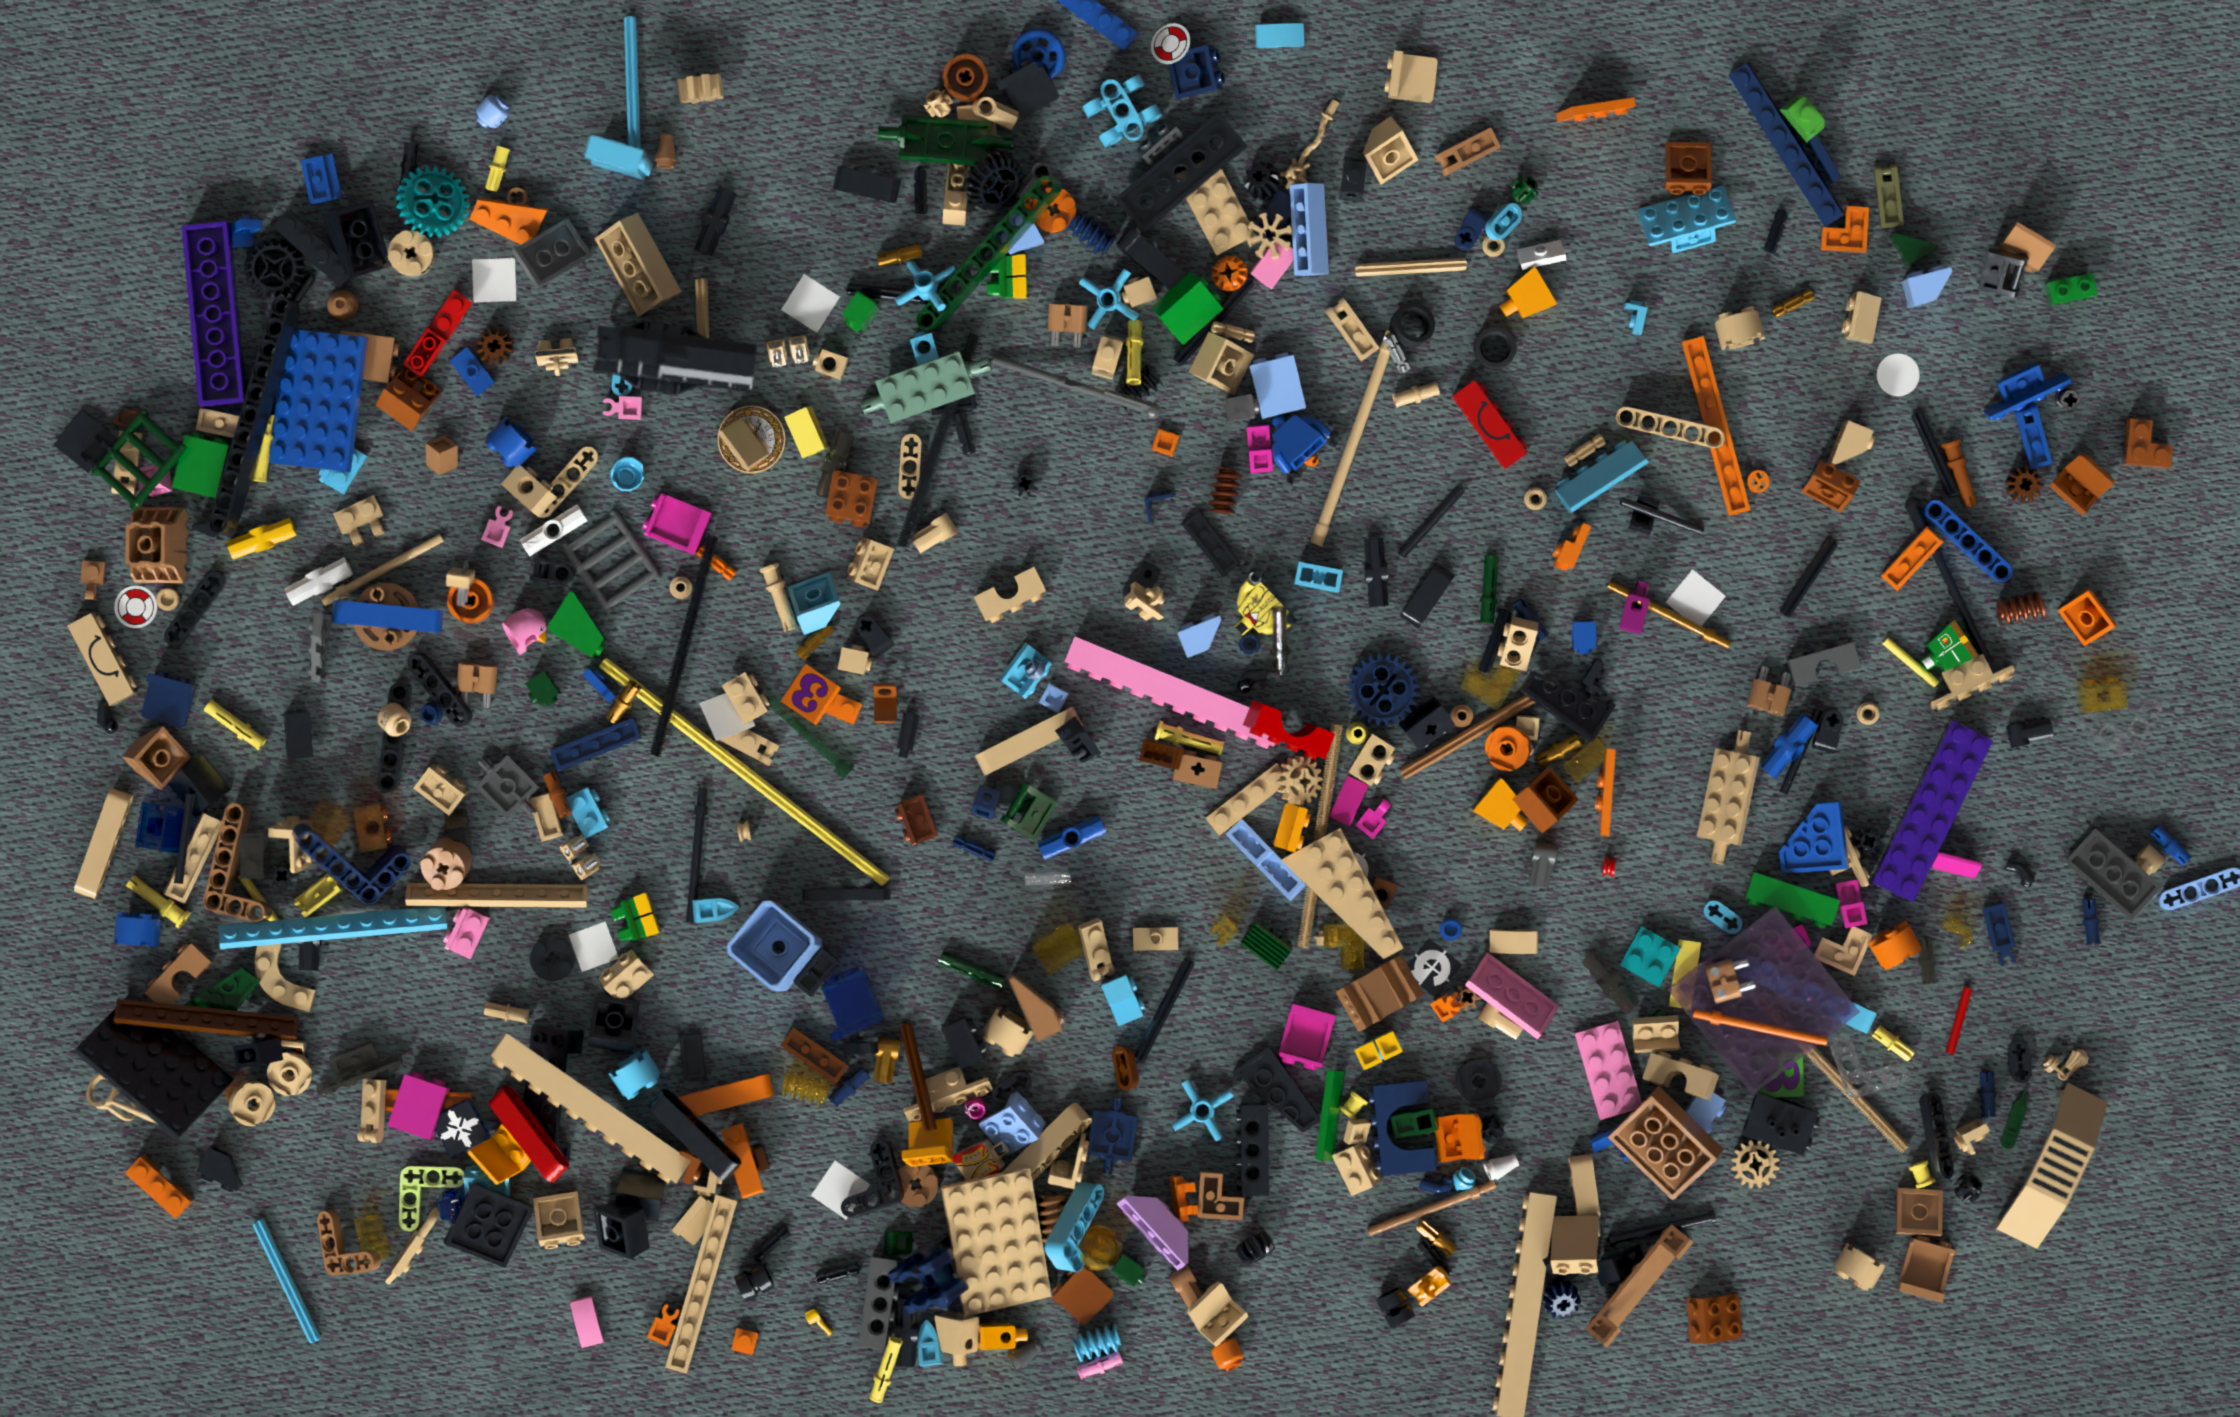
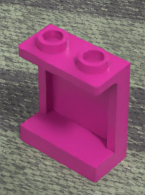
(677, 523)
(1306, 1036)
(418, 1105)

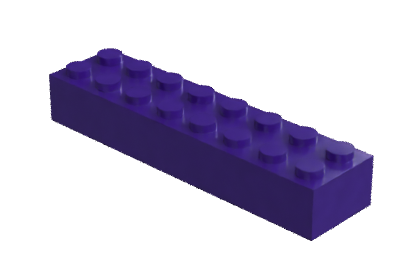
(214, 314)
(1931, 810)

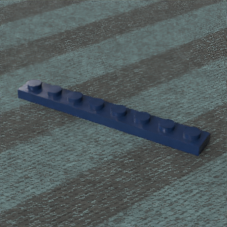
(1786, 144)

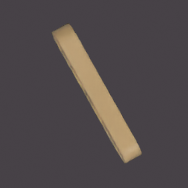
(568, 484)

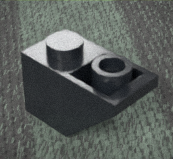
(220, 1167)

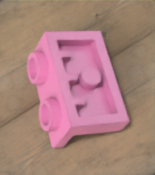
(466, 932)

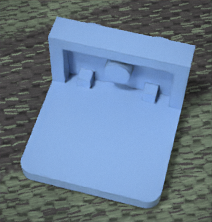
(1014, 1125)

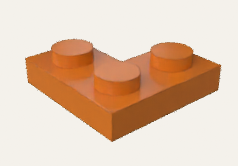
(1851, 237)

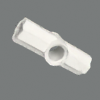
(540, 537)
(318, 581)

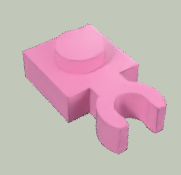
(628, 407)
(496, 531)

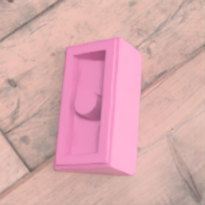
(1269, 270)

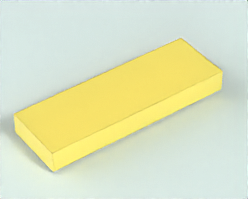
(1684, 963)

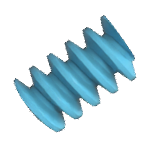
(1097, 1342)

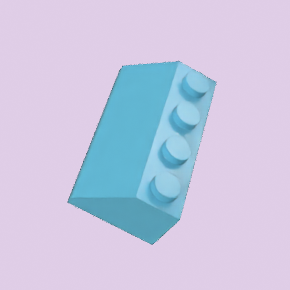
(1601, 476)

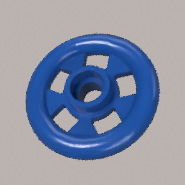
(1054, 44)

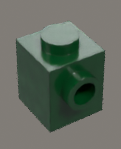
(542, 690)

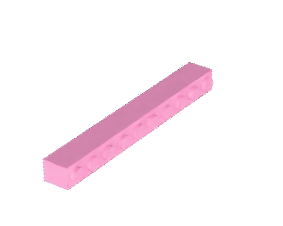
(1162, 688)

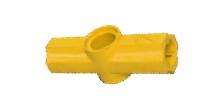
(261, 538)

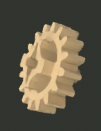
(1299, 780)
(1764, 1162)

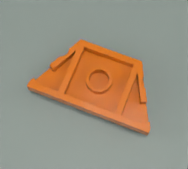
(1604, 802)

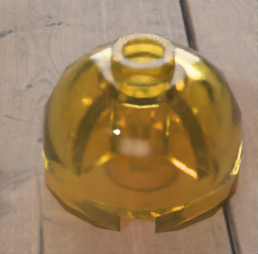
(1099, 1248)

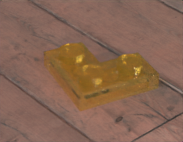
(1492, 690)
(1350, 942)

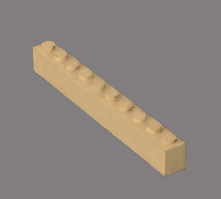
(590, 1107)
(1526, 1304)

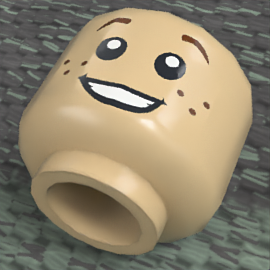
(394, 719)

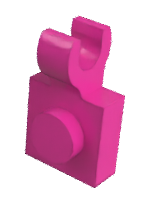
(1372, 821)

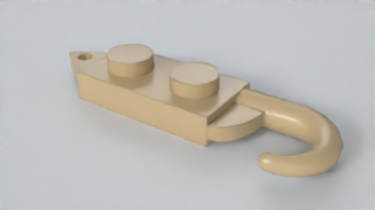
(414, 1245)

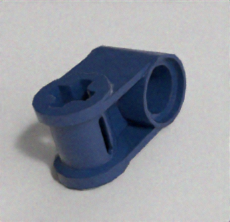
(1473, 226)

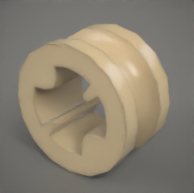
(744, 831)

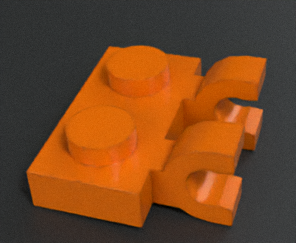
(1179, 1188)

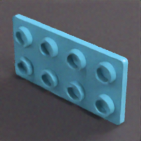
(1687, 219)

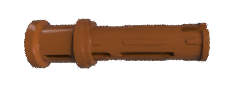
(1957, 463)

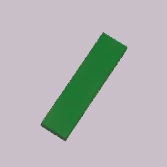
(1329, 1115)

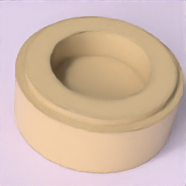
(167, 599)

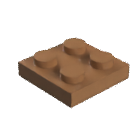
(1919, 1212)

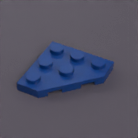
(1817, 842)

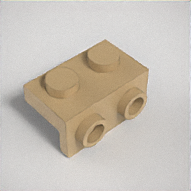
(746, 698)
(625, 976)
(1357, 1168)

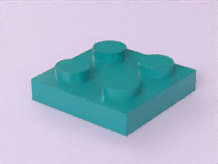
(1650, 956)

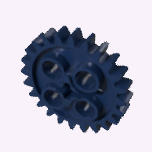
(1366, 676)

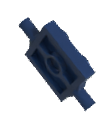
(1112, 1135)

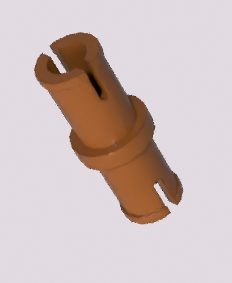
(557, 794)

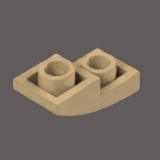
(1514, 941)

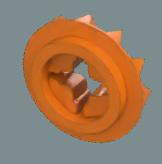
(1237, 278)

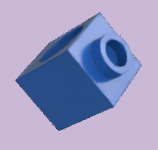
(1583, 636)

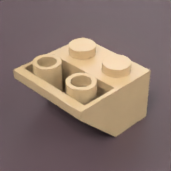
(1861, 317)

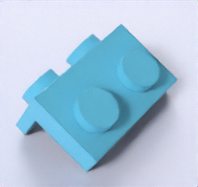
(1015, 676)

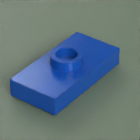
(472, 371)

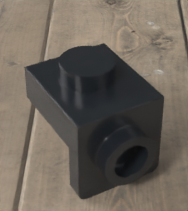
(1641, 522)

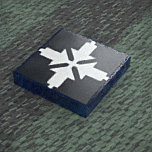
(461, 1127)

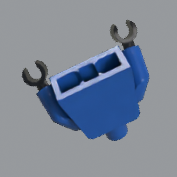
(1298, 441)

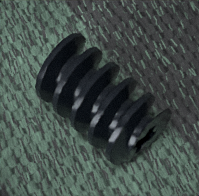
(1148, 381)

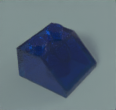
(159, 827)

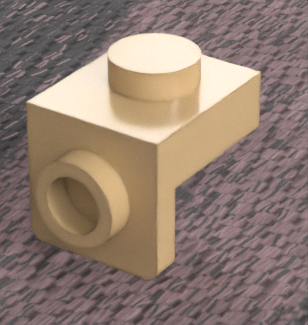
(711, 1187)

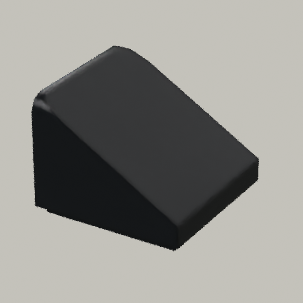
(204, 528)

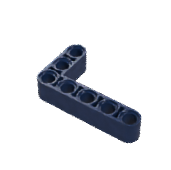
(346, 868)

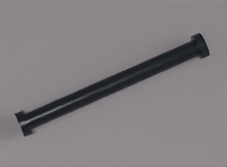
(1658, 1229)

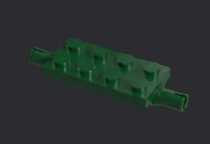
(944, 139)

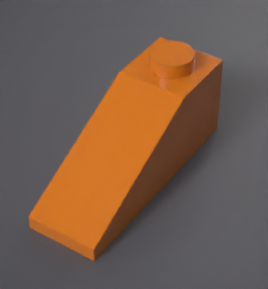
(747, 1174)

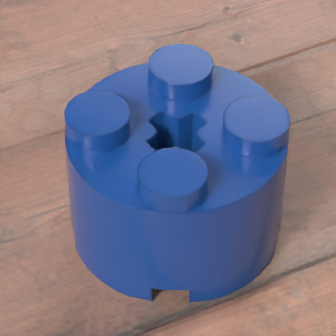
(511, 443)
(137, 929)

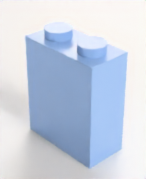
(1277, 385)

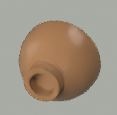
(342, 305)

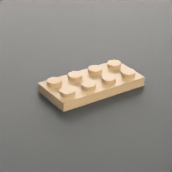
(1219, 213)

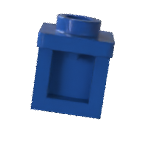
(242, 231)

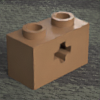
(1208, 778)

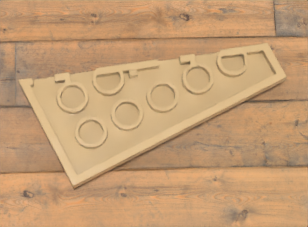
(1340, 881)

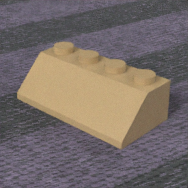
(637, 264)

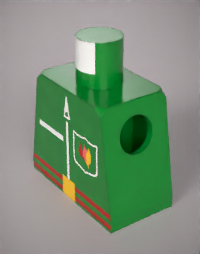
(1948, 648)

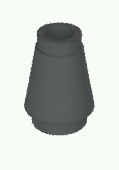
(1023, 1354)

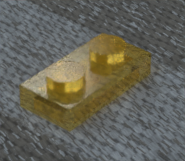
(1586, 760)

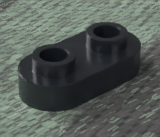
(1139, 578)

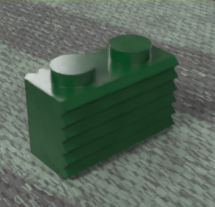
(1267, 945)
(1129, 1269)

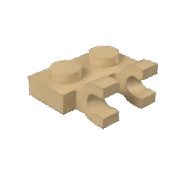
(358, 515)

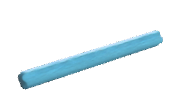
(632, 82)
(286, 1280)

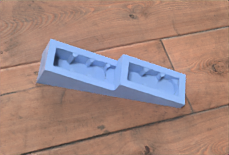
(1266, 859)

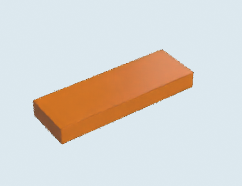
(1912, 558)

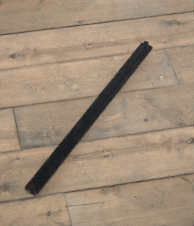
(933, 455)
(683, 646)

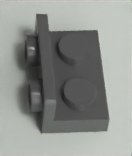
(1161, 143)

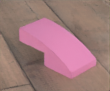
(586, 1321)

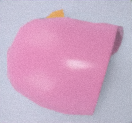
(525, 628)

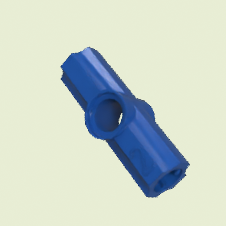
(1789, 745)
(1057, 843)

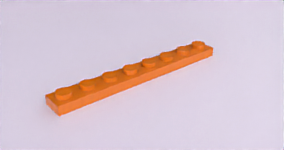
(1713, 415)

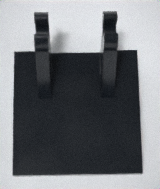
(85, 441)

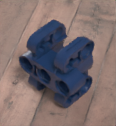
(932, 1269)

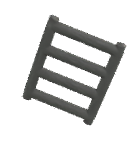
(640, 555)

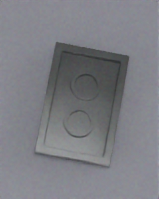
(552, 253)

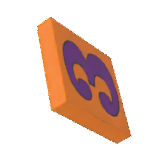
(810, 694)

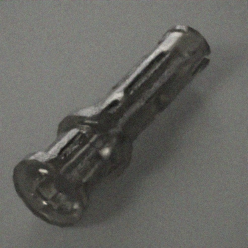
(1279, 649)

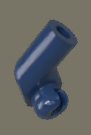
(1436, 1188)

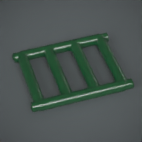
(164, 466)

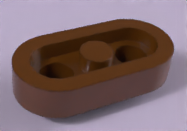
(1125, 1067)

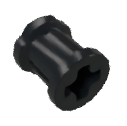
(2069, 404)

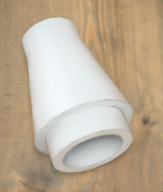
(1500, 1166)

